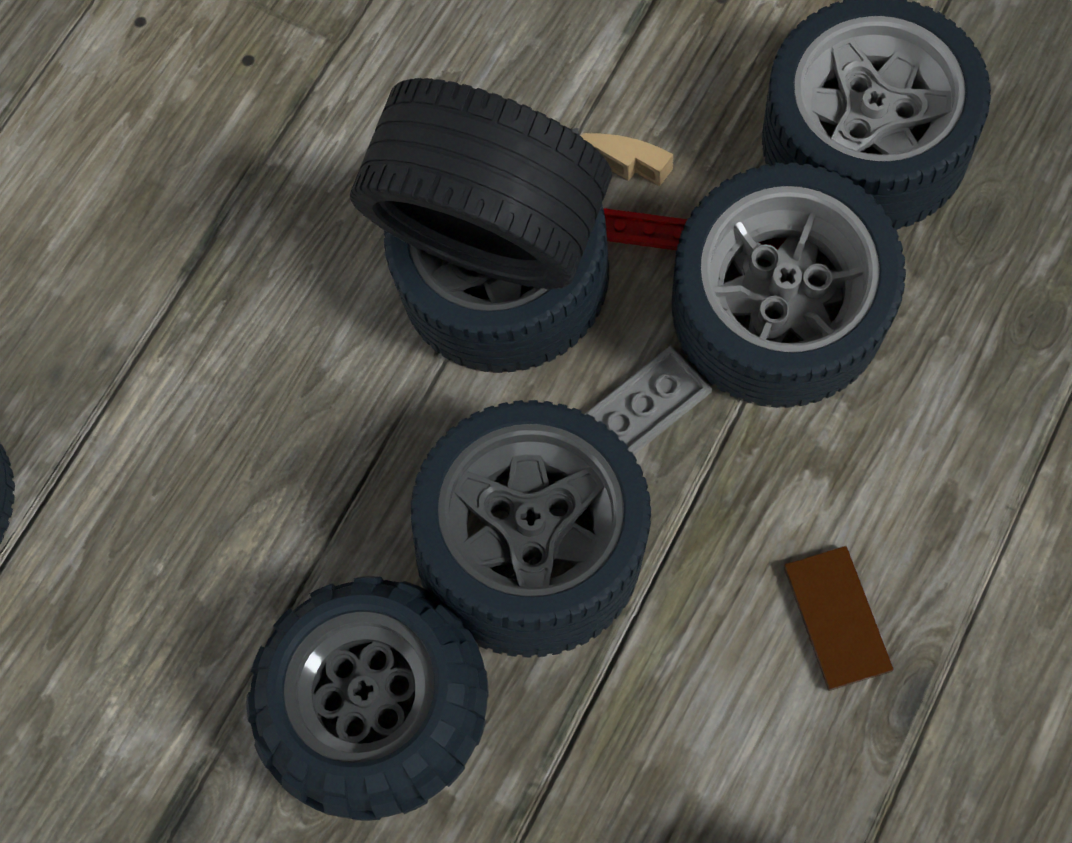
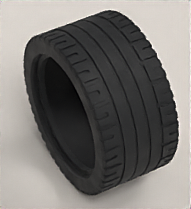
(482, 182)

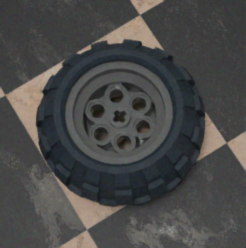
(380, 768)

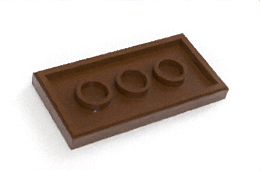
(838, 618)

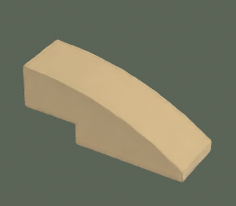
(632, 156)

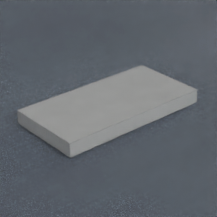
(651, 399)

